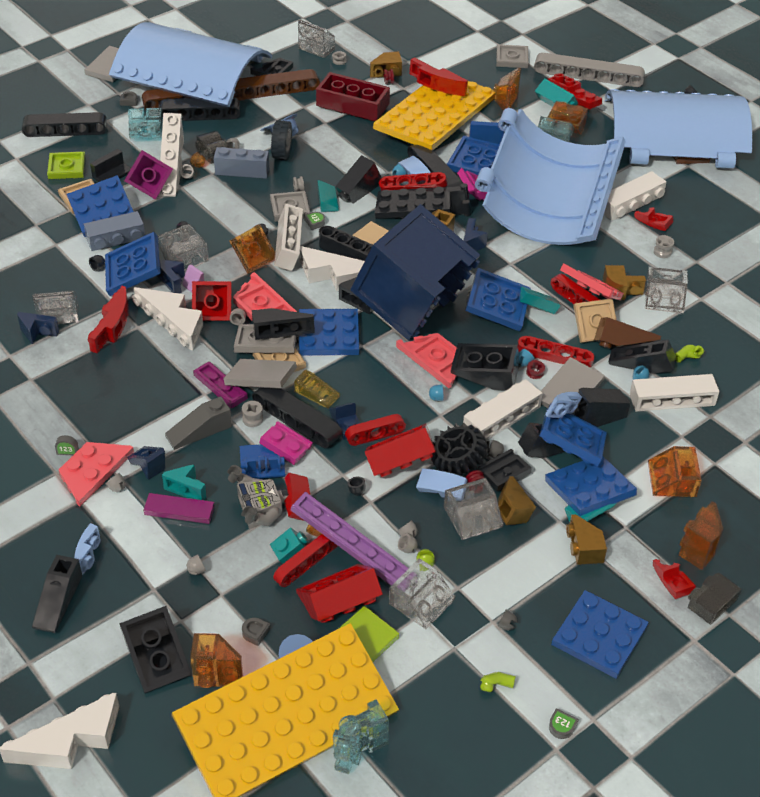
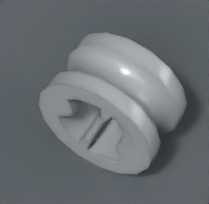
(339, 58)
(298, 184)

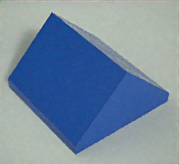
(486, 131)

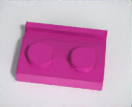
(470, 179)
(285, 442)

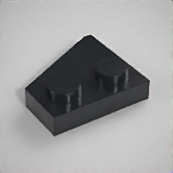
(276, 66)

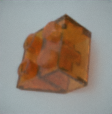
(571, 114)
(675, 472)
(702, 537)
(214, 661)

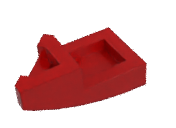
(655, 220)
(673, 579)

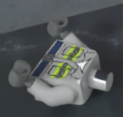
(257, 497)

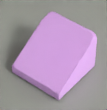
(192, 274)

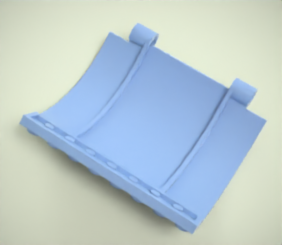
(183, 62)
(682, 125)
(548, 185)

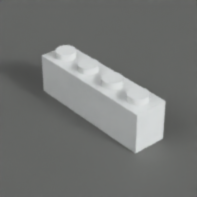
(634, 195)
(288, 237)
(674, 392)
(505, 409)

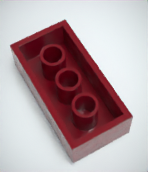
(353, 96)

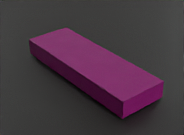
(214, 380)
(179, 508)

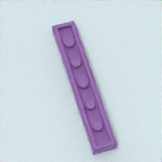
(348, 538)

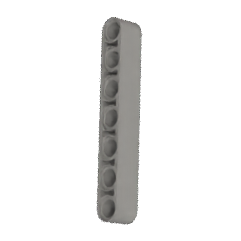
(596, 69)

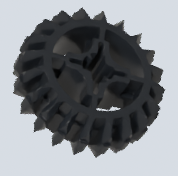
(457, 443)

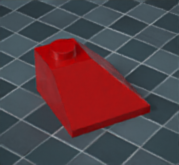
(213, 299)

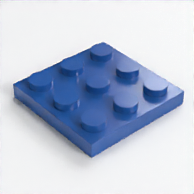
(473, 155)
(99, 201)
(132, 263)
(497, 299)
(334, 333)
(575, 437)
(590, 486)
(600, 634)

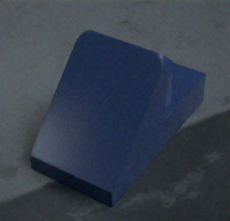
(473, 237)
(171, 274)
(37, 324)
(344, 416)
(150, 459)

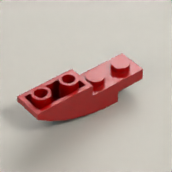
(439, 80)
(584, 98)
(113, 321)

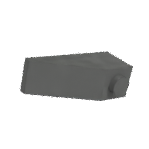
(200, 423)

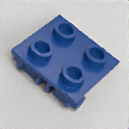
(261, 462)

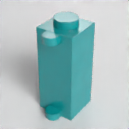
(550, 93)

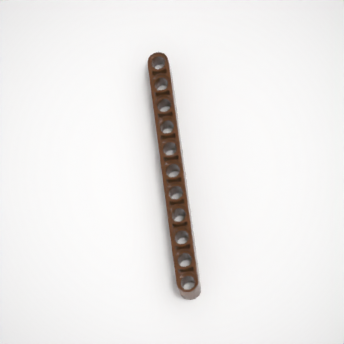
(257, 87)

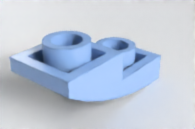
(414, 166)
(563, 404)
(438, 481)
(88, 542)

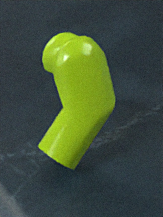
(689, 351)
(496, 678)

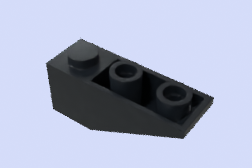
(57, 593)

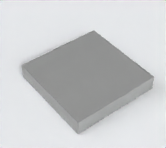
(512, 56)
(293, 198)

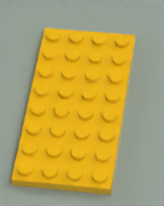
(431, 115)
(280, 713)

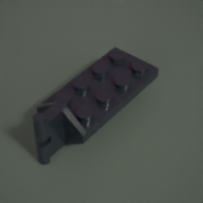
(403, 201)

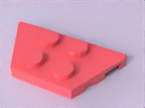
(595, 285)
(259, 295)
(432, 354)
(92, 467)

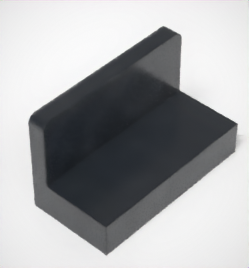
(109, 166)

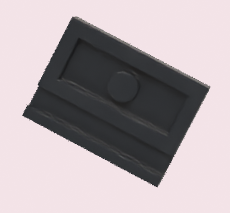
(502, 467)

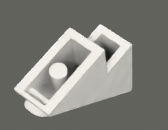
(171, 151)
(325, 266)
(171, 313)
(58, 741)

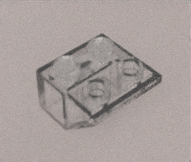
(315, 39)
(183, 246)
(665, 290)
(58, 304)
(473, 508)
(421, 594)

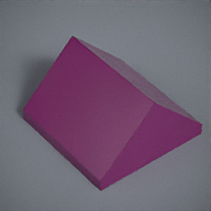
(148, 174)

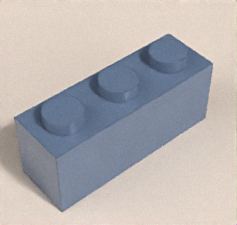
(241, 162)
(114, 231)

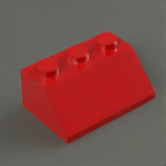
(400, 450)
(340, 592)

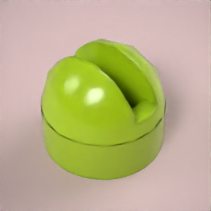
(427, 556)

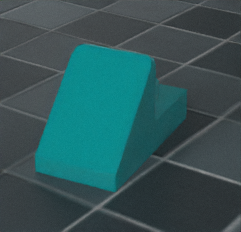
(184, 483)

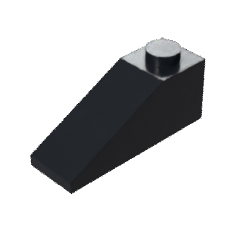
(281, 323)
(655, 356)
(534, 445)

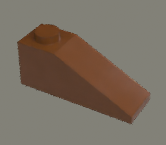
(616, 333)

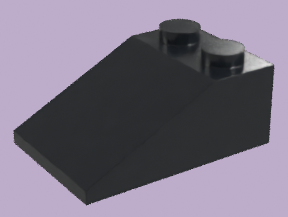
(487, 364)
(155, 649)

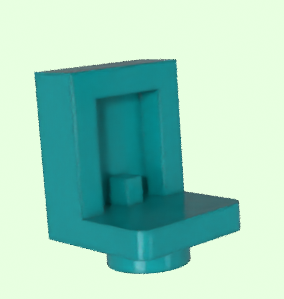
(288, 544)

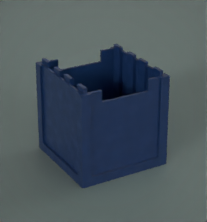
(412, 269)

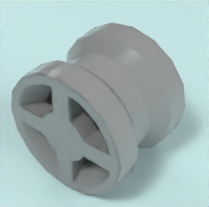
(663, 246)
(252, 413)

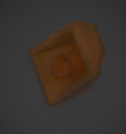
(507, 89)
(253, 248)

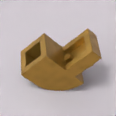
(629, 285)

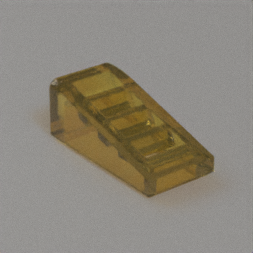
(303, 386)

